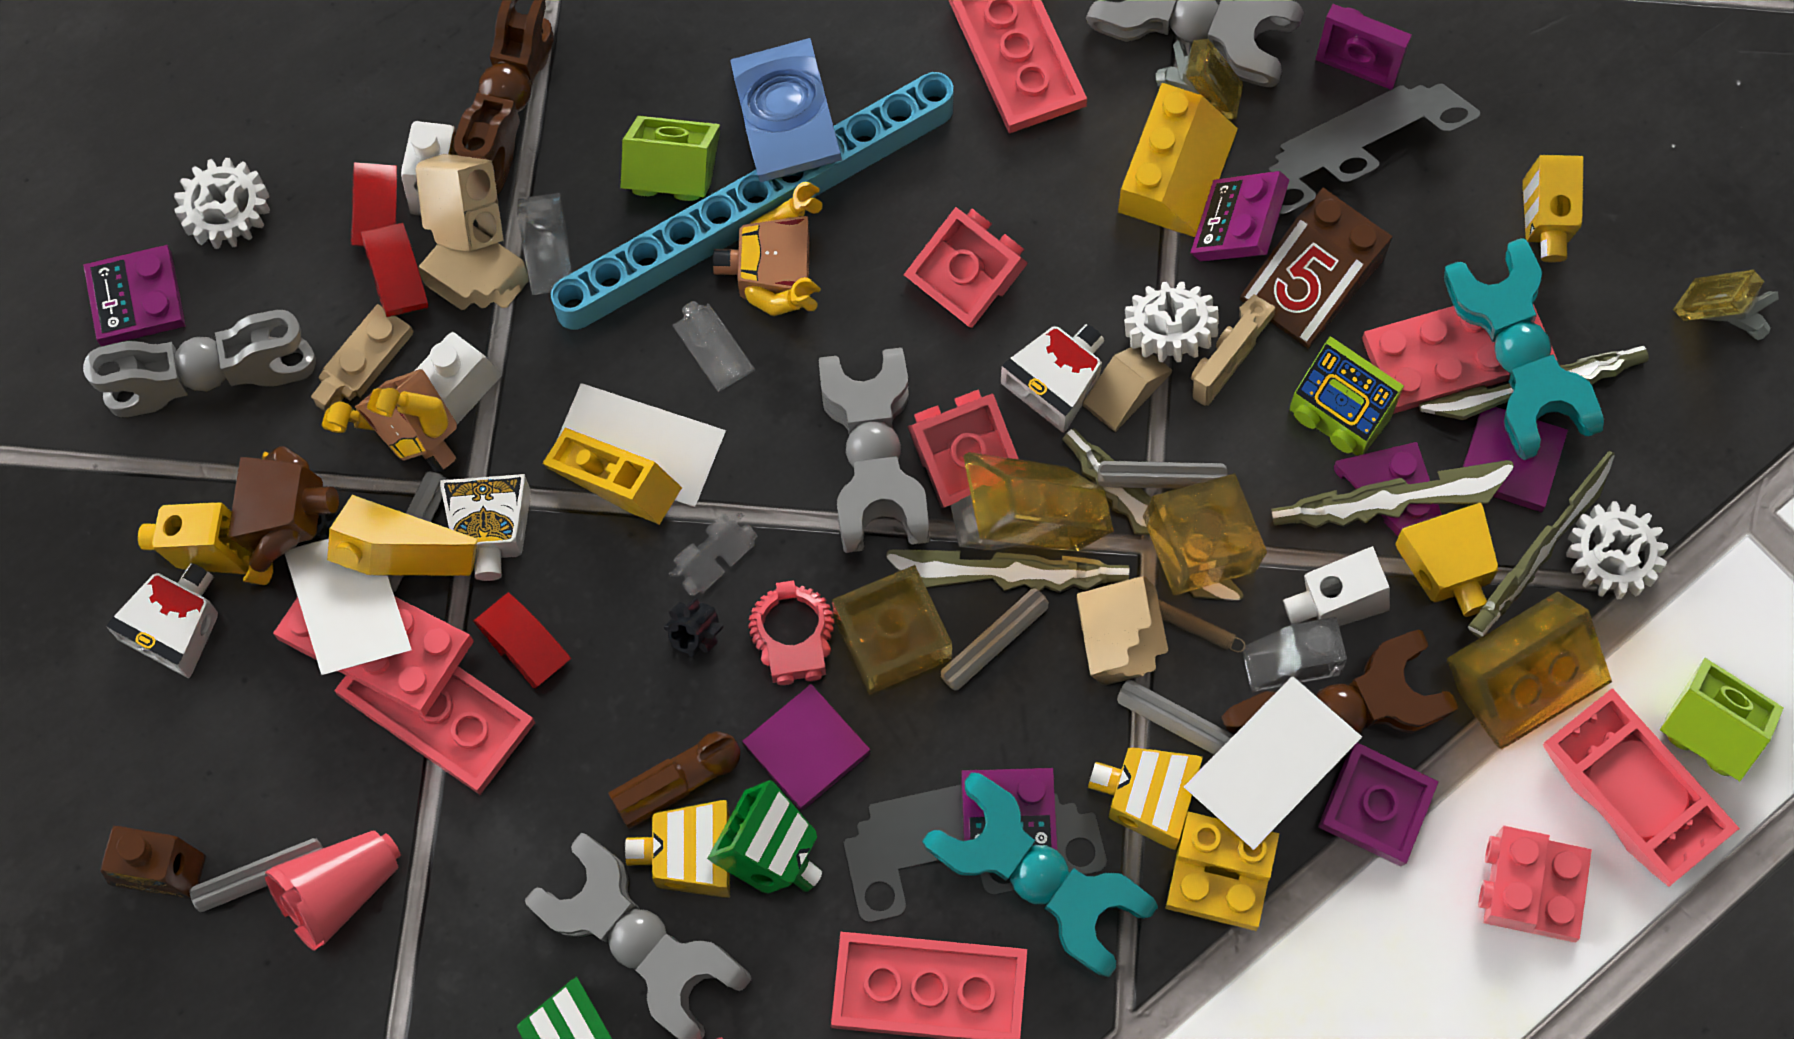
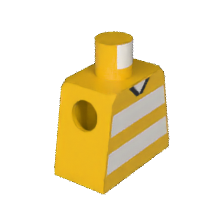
(1553, 203)
(1149, 792)
(681, 849)

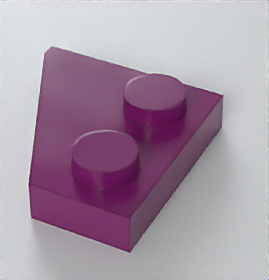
(1390, 464)

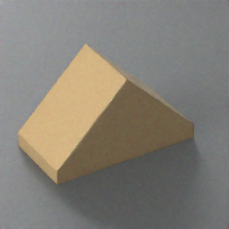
(1125, 386)

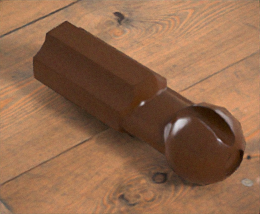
(675, 777)

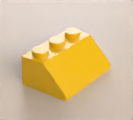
(1177, 161)

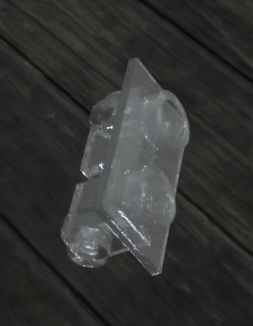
(712, 345)
(724, 539)

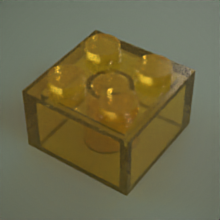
(1204, 534)
(892, 629)

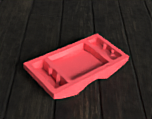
(1639, 788)

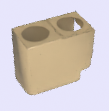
(456, 185)
(475, 276)
(1122, 630)

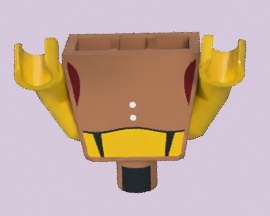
(775, 256)
(406, 417)

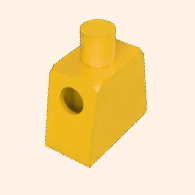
(195, 536)
(1452, 556)

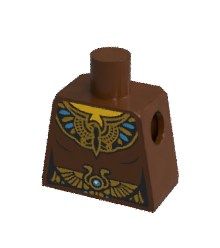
(146, 861)

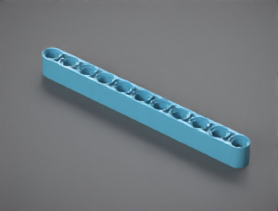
(733, 204)

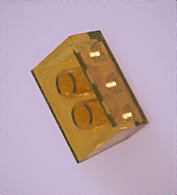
(1035, 503)
(1531, 668)

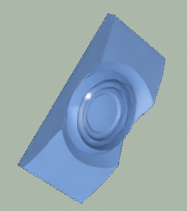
(785, 110)

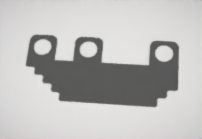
(1347, 134)
(899, 825)

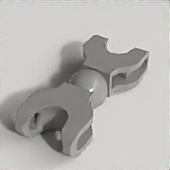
(1229, 26)
(162, 373)
(873, 450)
(637, 939)

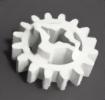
(202, 209)
(1171, 321)
(1613, 568)

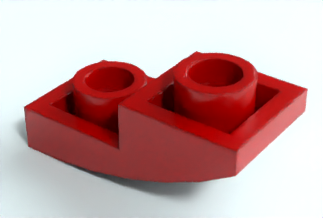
(372, 198)
(394, 270)
(522, 638)

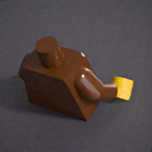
(276, 508)

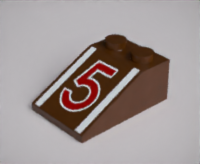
(1318, 266)

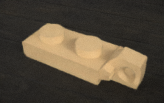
(1231, 350)
(361, 358)

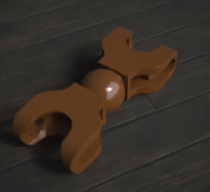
(505, 87)
(1374, 697)

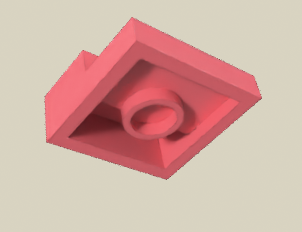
(966, 266)
(947, 436)
(1535, 884)

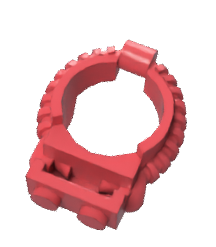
(798, 660)

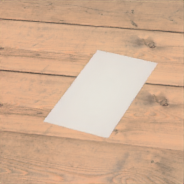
(674, 442)
(345, 611)
(1272, 762)

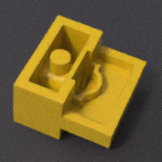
(1220, 873)

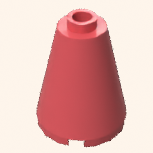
(331, 884)

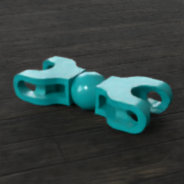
(1523, 349)
(1040, 874)

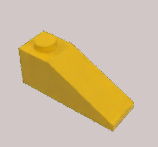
(614, 475)
(396, 543)

